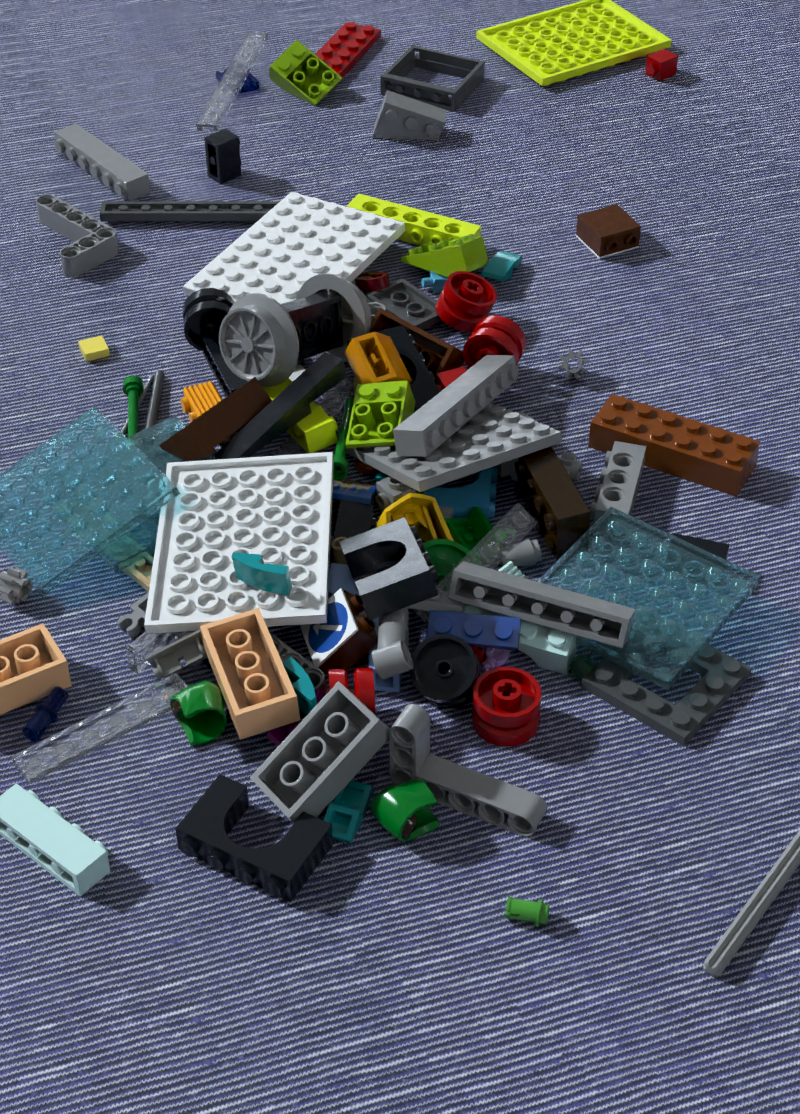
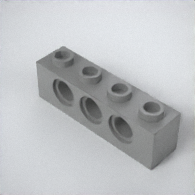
(619, 479)

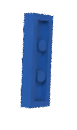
(477, 629)

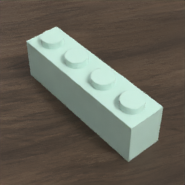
(52, 840)

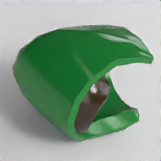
(200, 712)
(405, 810)

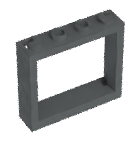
(470, 69)

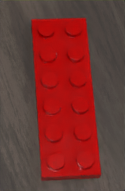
(348, 46)

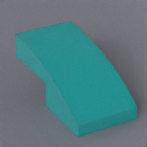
(502, 265)
(266, 577)
(302, 685)
(348, 810)

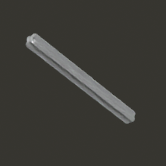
(753, 909)

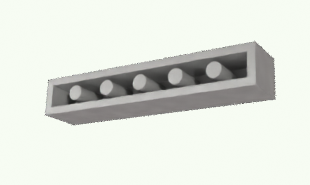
(102, 162)
(542, 604)

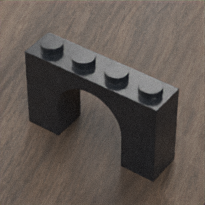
(423, 380)
(405, 583)
(275, 868)

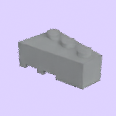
(408, 119)

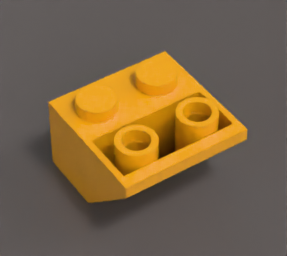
(375, 359)

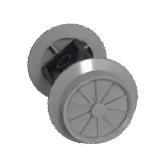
(270, 337)

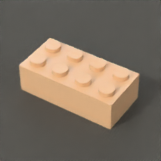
(30, 668)
(250, 673)

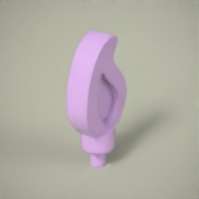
(495, 658)

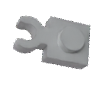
(136, 618)

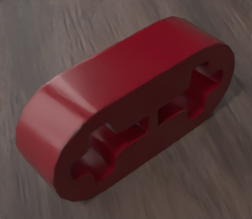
(372, 281)

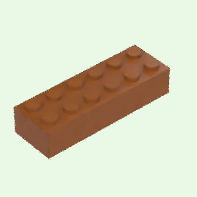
(677, 444)

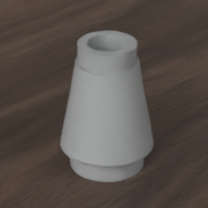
(524, 554)

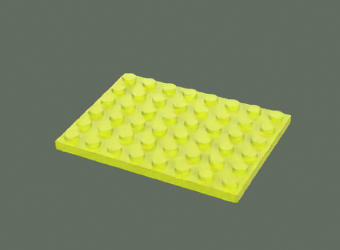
(572, 40)

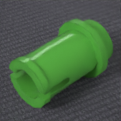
(527, 910)

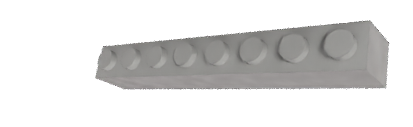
(454, 406)

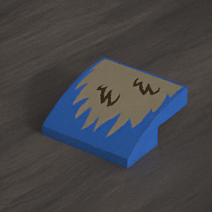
(354, 491)

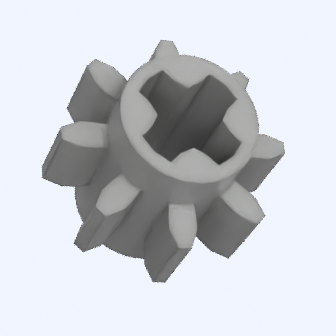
(566, 366)
(571, 465)
(14, 585)

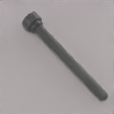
(155, 399)

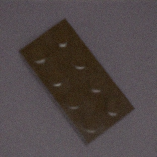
(551, 500)

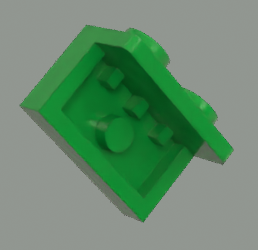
(469, 530)

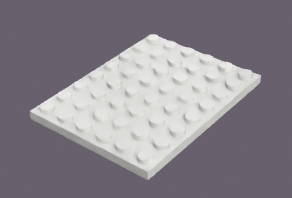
(294, 244)
(250, 507)

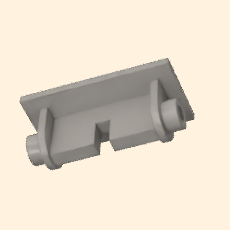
(167, 657)

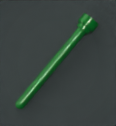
(132, 388)
(340, 463)

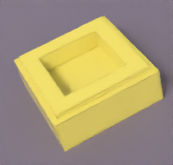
(94, 348)

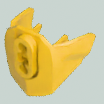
(418, 511)

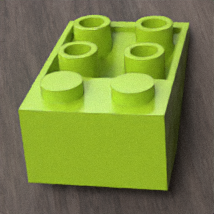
(303, 74)
(449, 255)
(377, 412)

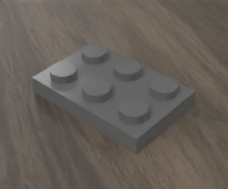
(407, 303)

